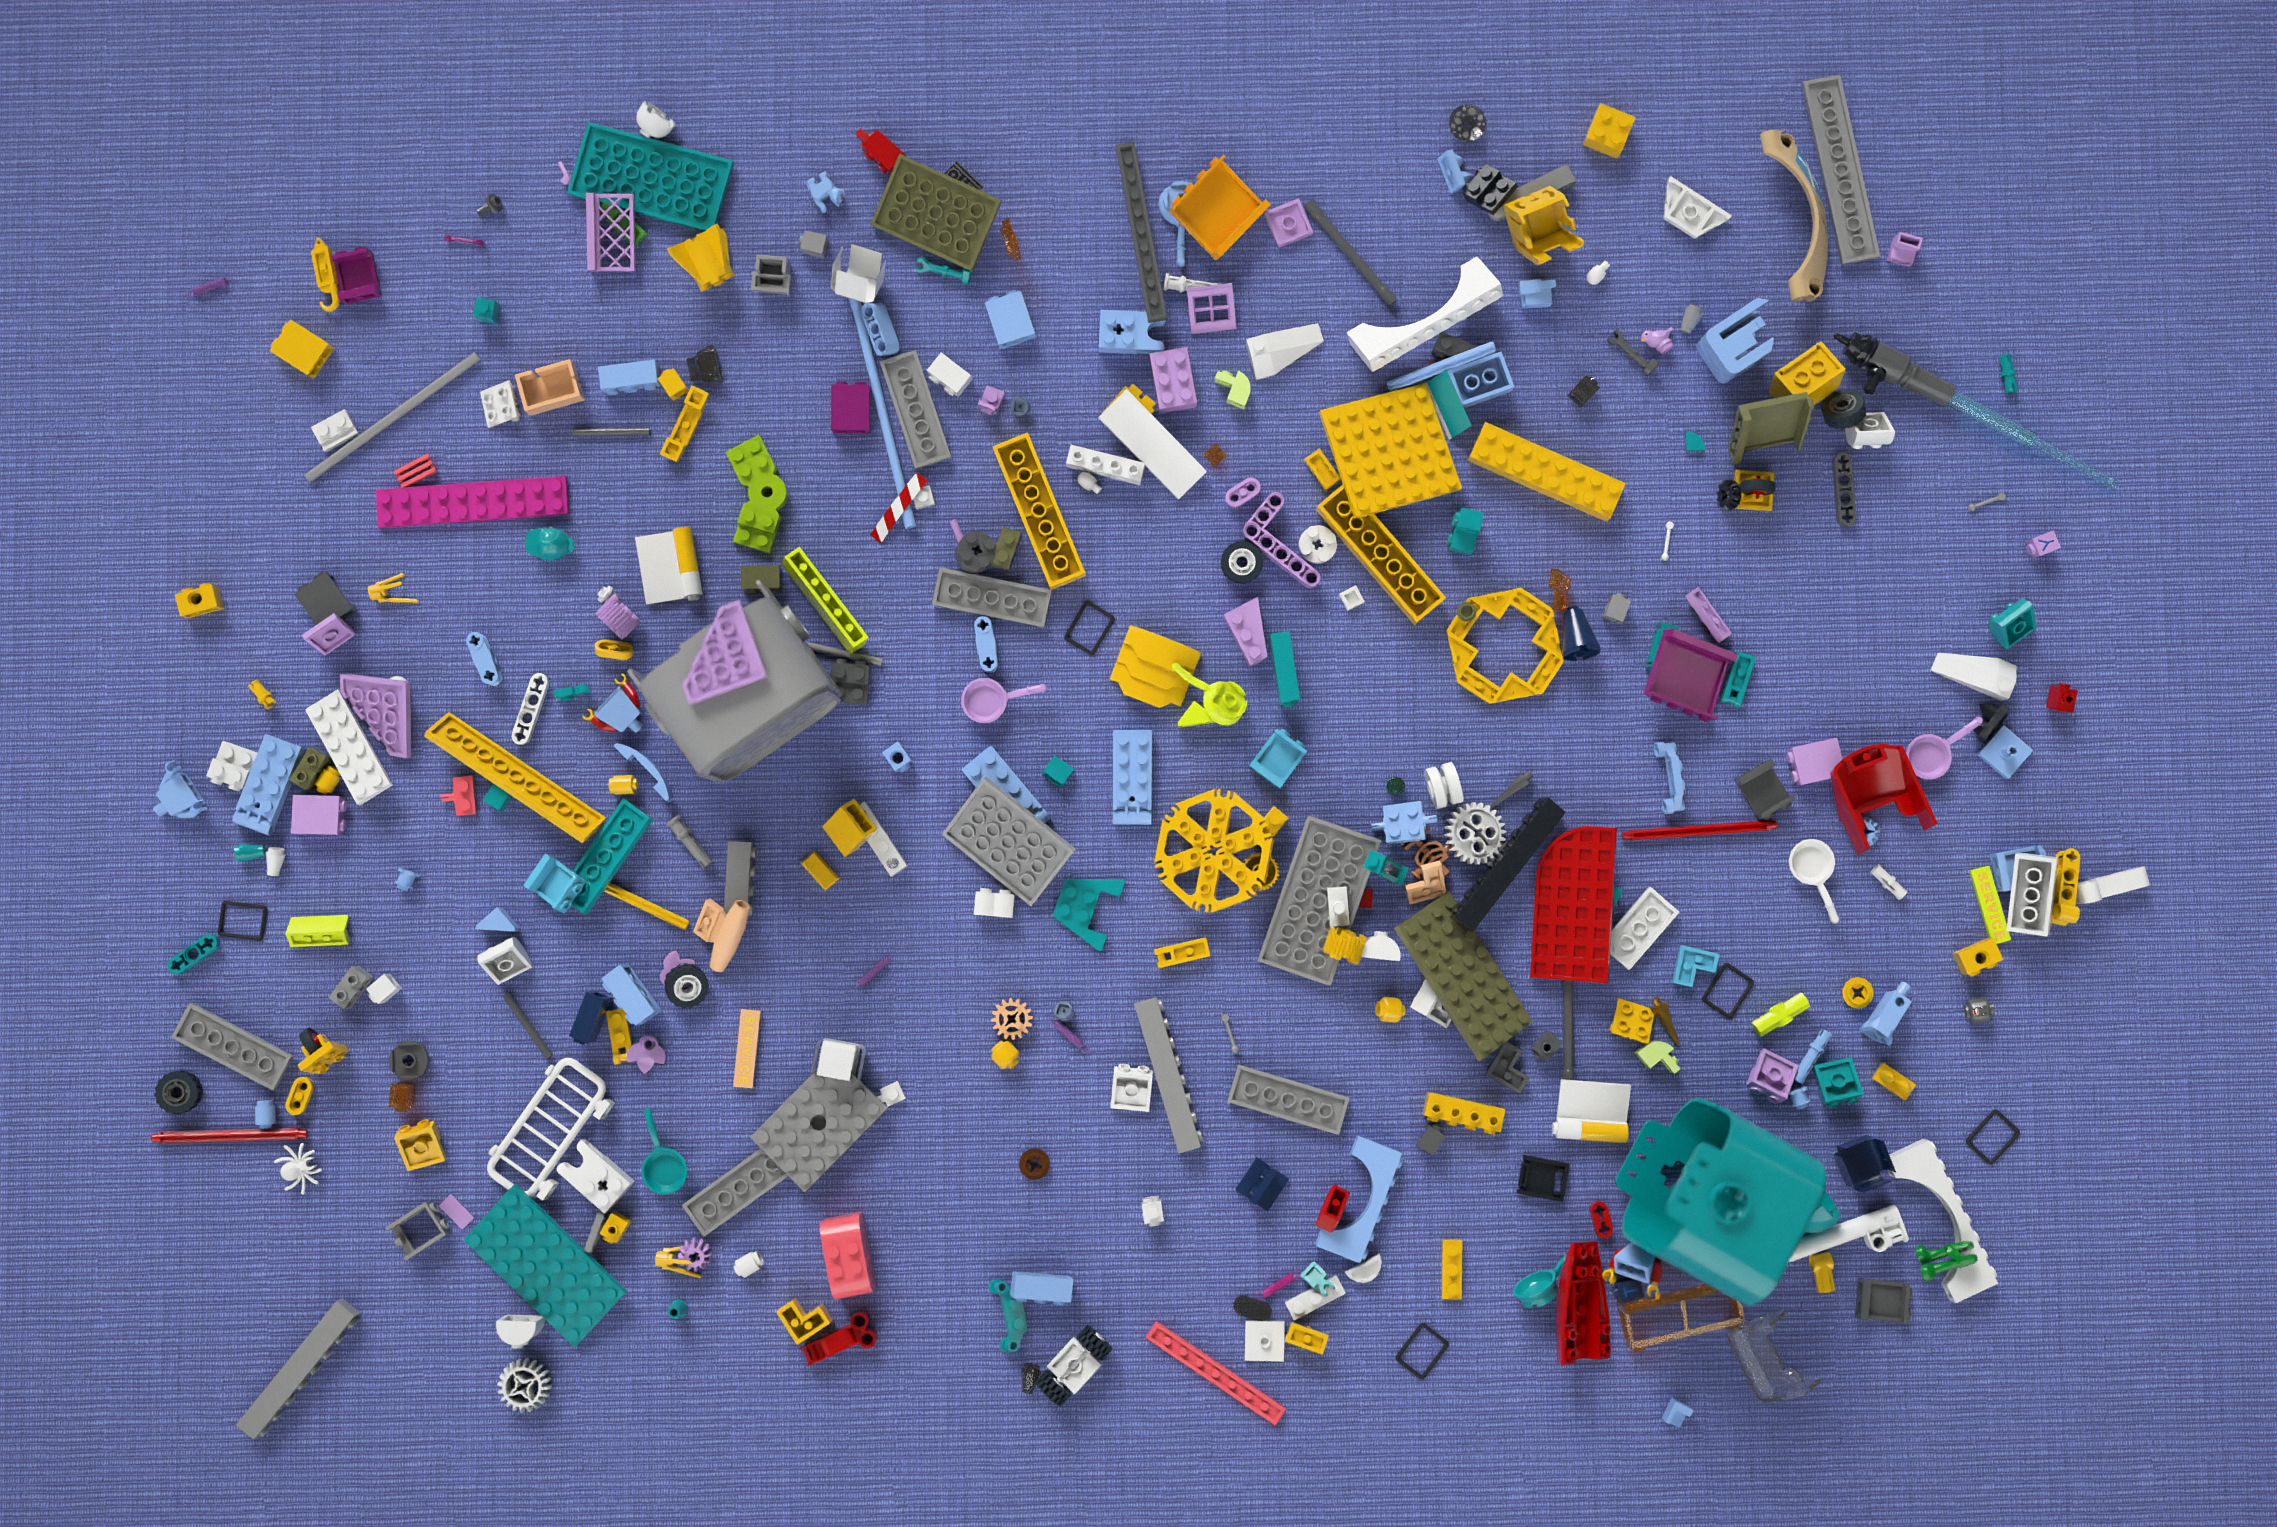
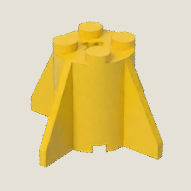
(705, 257)

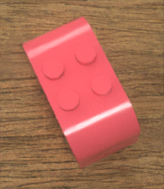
(847, 1255)

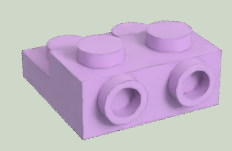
(1772, 1076)

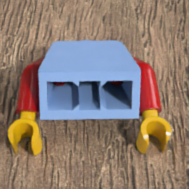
(618, 710)
(1636, 1264)

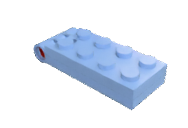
(994, 767)
(1132, 776)
(267, 785)

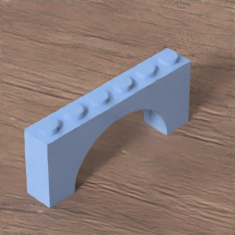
(1353, 1238)

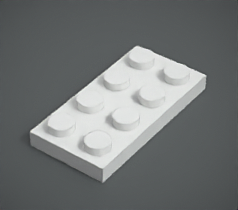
(1640, 927)

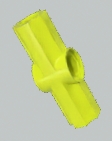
(1780, 1014)

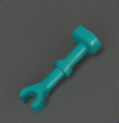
(965, 276)

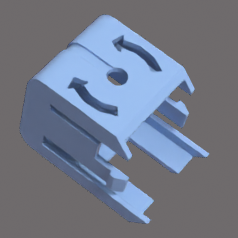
(1723, 355)

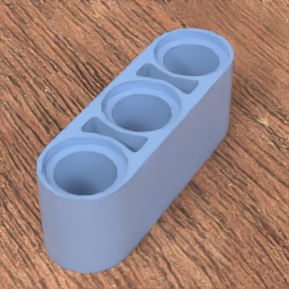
(880, 328)

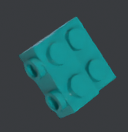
(1838, 1082)

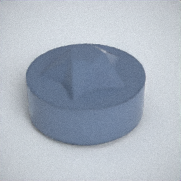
(1020, 406)
(1064, 1011)

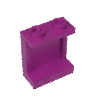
(356, 275)
(850, 408)

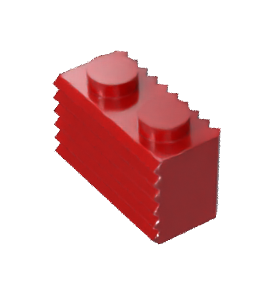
(1332, 1208)

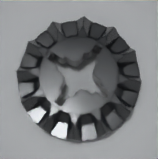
(1734, 494)

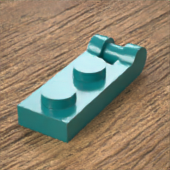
(1738, 679)

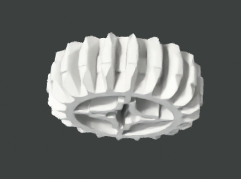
(527, 1392)

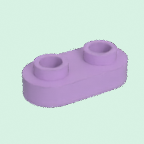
(1242, 492)

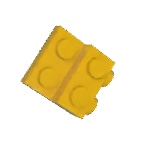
(420, 1145)

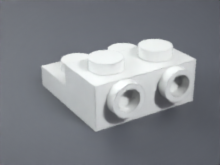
(231, 766)
(1131, 1088)

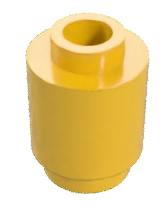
(328, 780)
(623, 784)

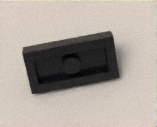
(1996, 716)

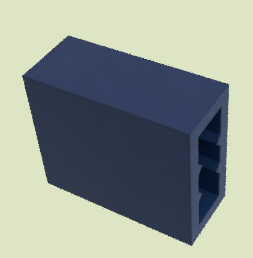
(590, 1017)

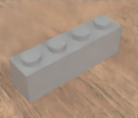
(740, 874)

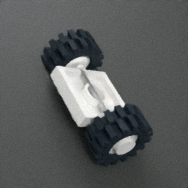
(1074, 1365)

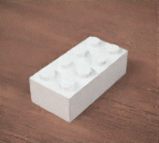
(2032, 894)

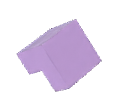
(1904, 249)

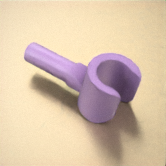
(567, 176)

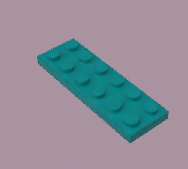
(609, 852)

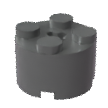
(965, 555)

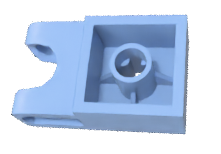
(1134, 336)

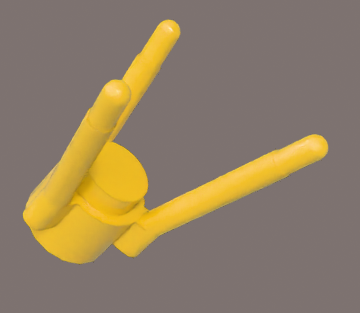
(380, 590)
(666, 1260)

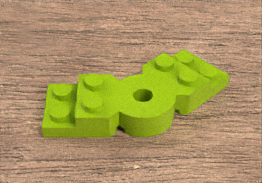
(759, 516)

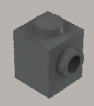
(1545, 1046)

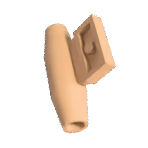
(722, 930)

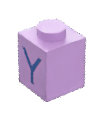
(2042, 544)

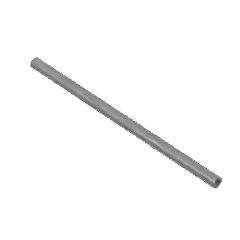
(392, 417)

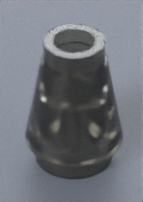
(1030, 1374)

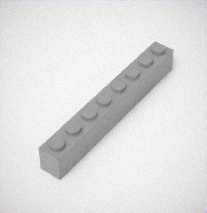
(1167, 1074)
(298, 1368)

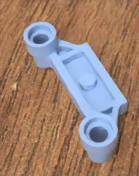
(1675, 782)

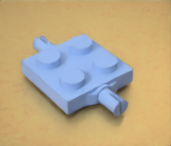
(1404, 822)

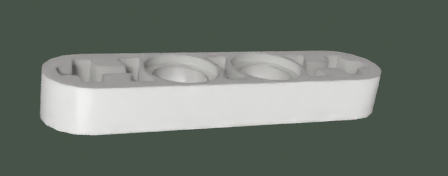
(534, 710)

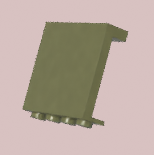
(1770, 424)

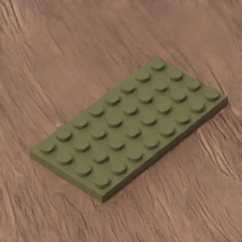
(1463, 977)

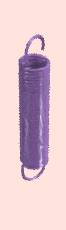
(209, 286)
(873, 972)
(1069, 1035)

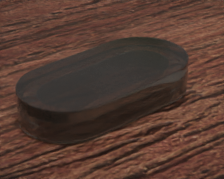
(1252, 1308)

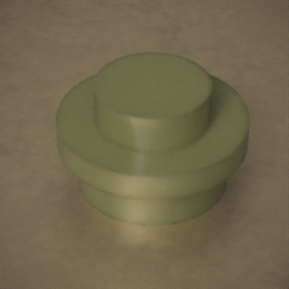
(1466, 611)

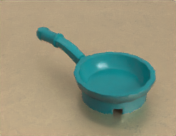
(664, 1168)
(1538, 1286)

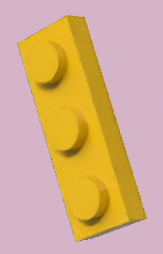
(1451, 1269)

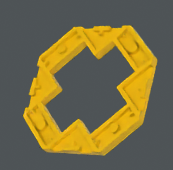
(1513, 686)

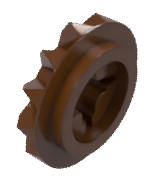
(1038, 1172)

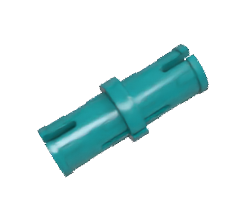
(2008, 373)

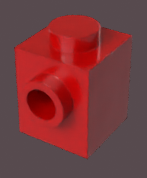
(2062, 698)

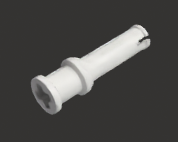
(1182, 283)

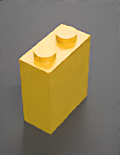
(301, 349)
(849, 827)

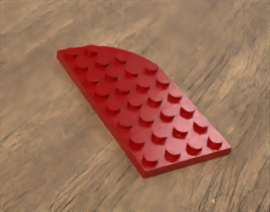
(1575, 906)

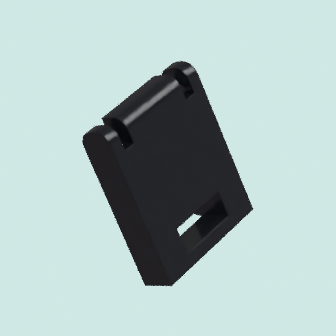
(1539, 1175)

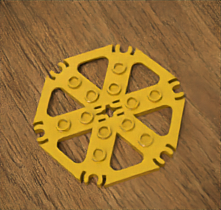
(1225, 862)

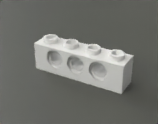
(1105, 465)

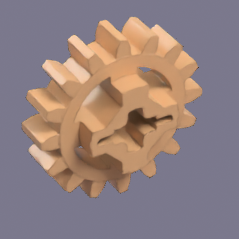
(1004, 1012)

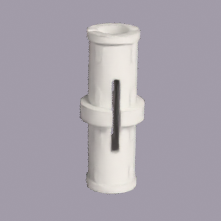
(1888, 882)

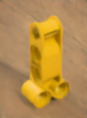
(2065, 909)

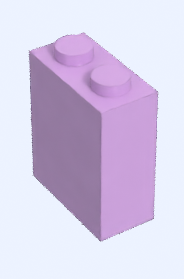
(1813, 761)
(318, 815)

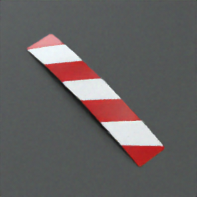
(898, 507)

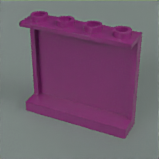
(1688, 674)

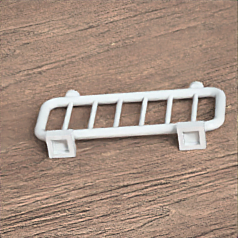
(602, 1109)

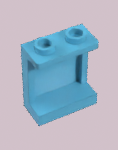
(1278, 758)
(555, 883)

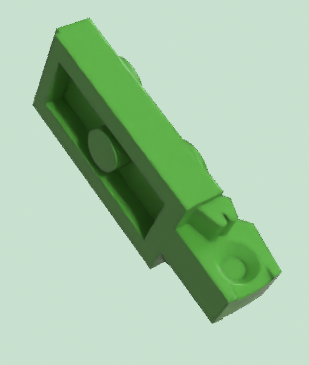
(624, 223)

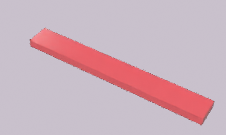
(1215, 1373)

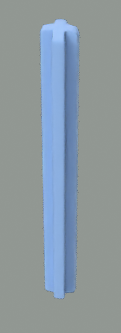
(1441, 366)

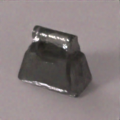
(708, 365)

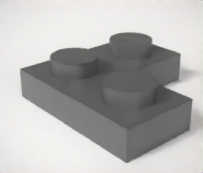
(1503, 1071)

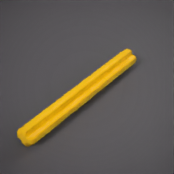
(647, 906)

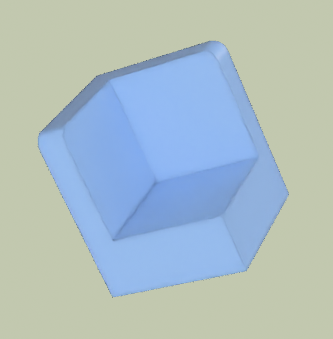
(1676, 1412)

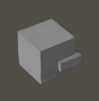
(771, 275)

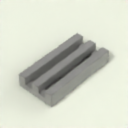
(594, 1234)

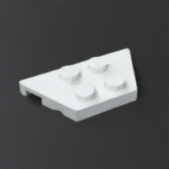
(1690, 210)

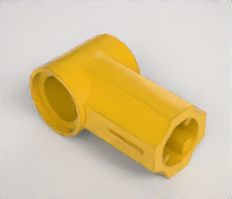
(1822, 1267)

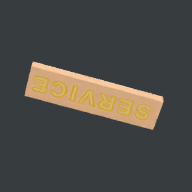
(747, 1048)

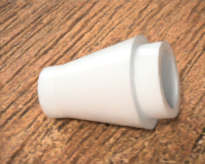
(275, 858)

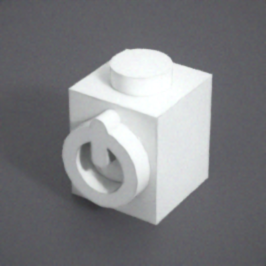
(1152, 1211)

